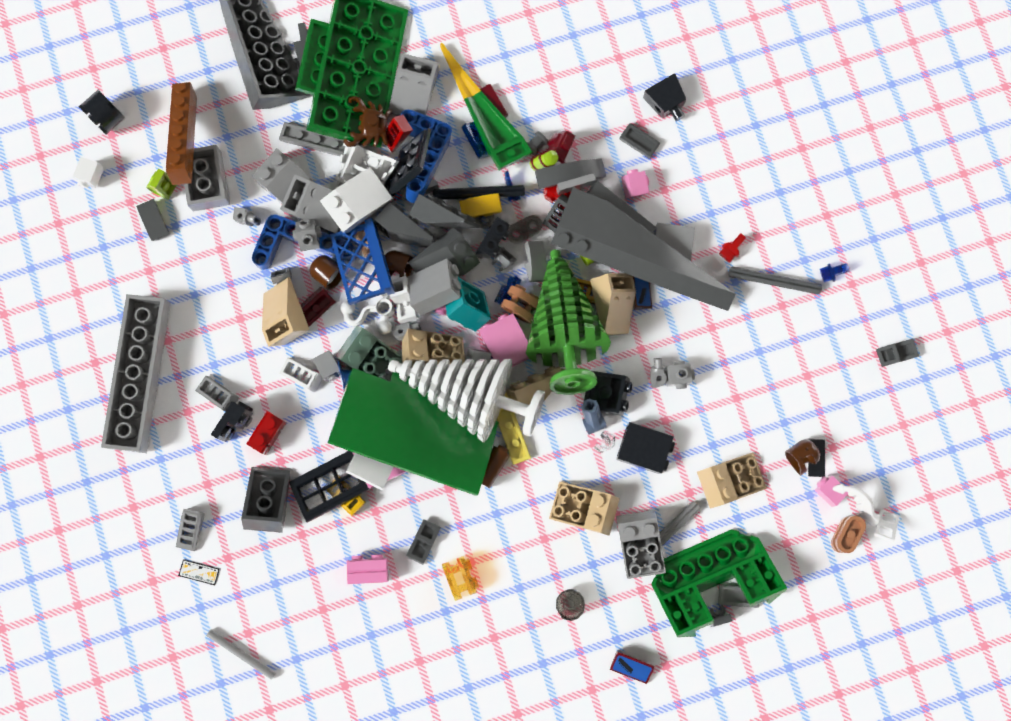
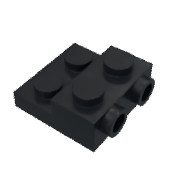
(496, 233)
(610, 393)
(235, 416)

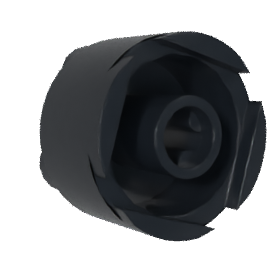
(101, 112)

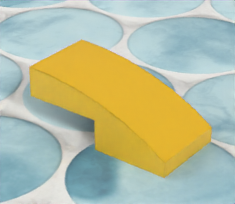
(481, 205)

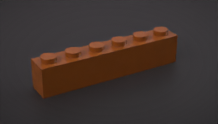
(181, 133)

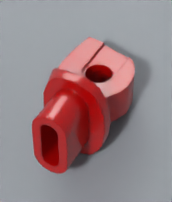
(730, 250)

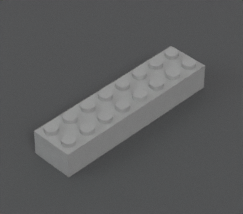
(136, 374)

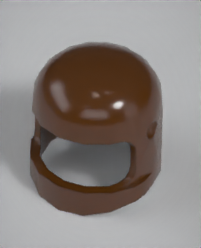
(398, 262)
(322, 269)
(802, 453)

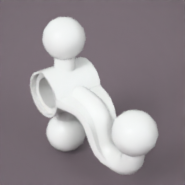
(384, 326)

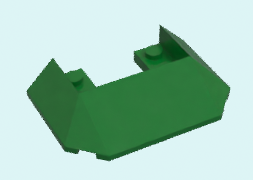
(709, 565)

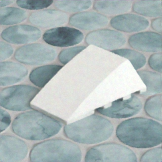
(358, 159)

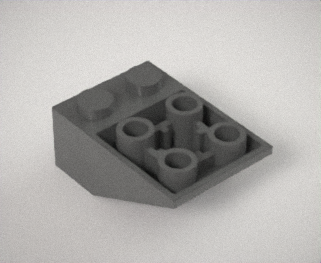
(439, 214)
(401, 228)

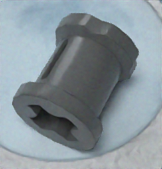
(537, 142)

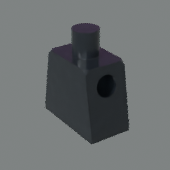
(666, 98)

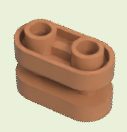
(529, 300)
(848, 534)

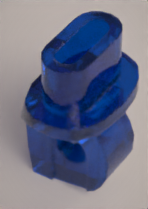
(829, 273)

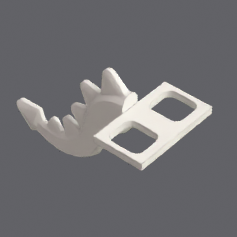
(867, 511)

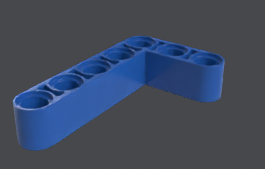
(438, 144)
(283, 232)

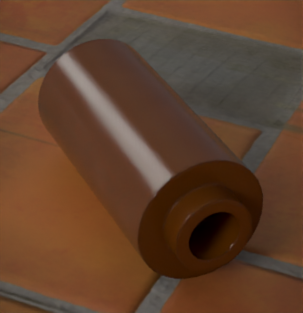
(497, 460)

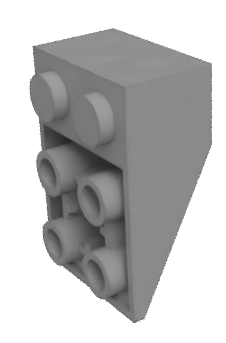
(413, 84)
(304, 203)
(639, 547)

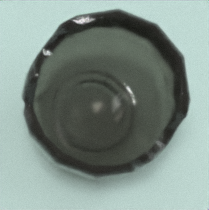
(570, 604)

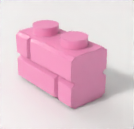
(367, 570)

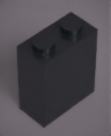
(645, 448)

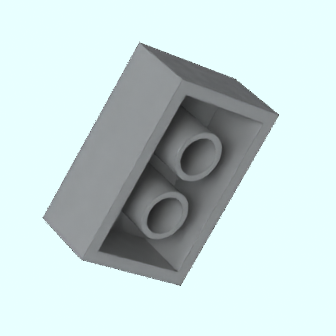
(208, 180)

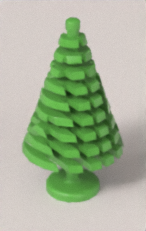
(565, 326)

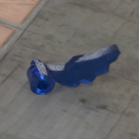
(508, 183)

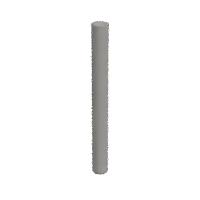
(241, 654)

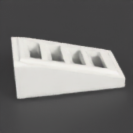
(310, 382)

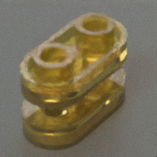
(463, 566)

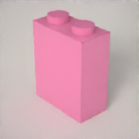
(505, 339)

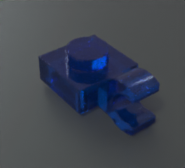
(502, 294)

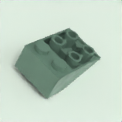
(367, 353)

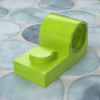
(161, 184)

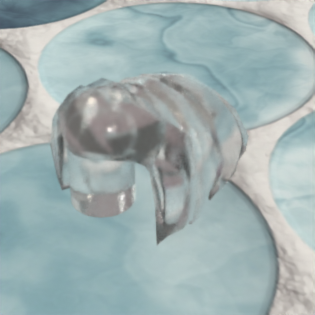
(609, 440)

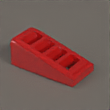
(397, 124)

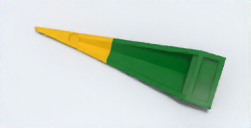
(497, 134)

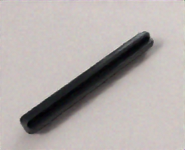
(463, 193)

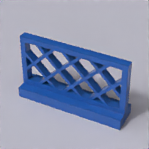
(378, 257)

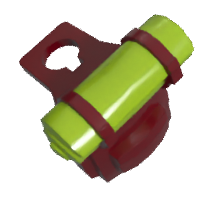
(556, 153)

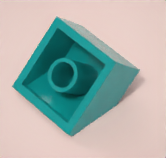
(471, 308)

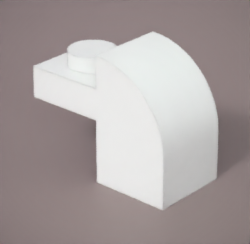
(402, 300)

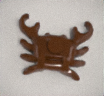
(372, 124)

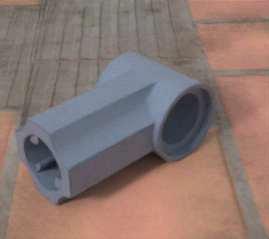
(593, 419)

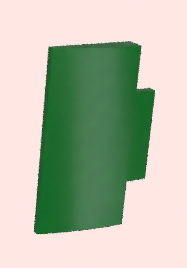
(348, 59)
(408, 432)

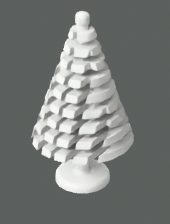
(470, 391)

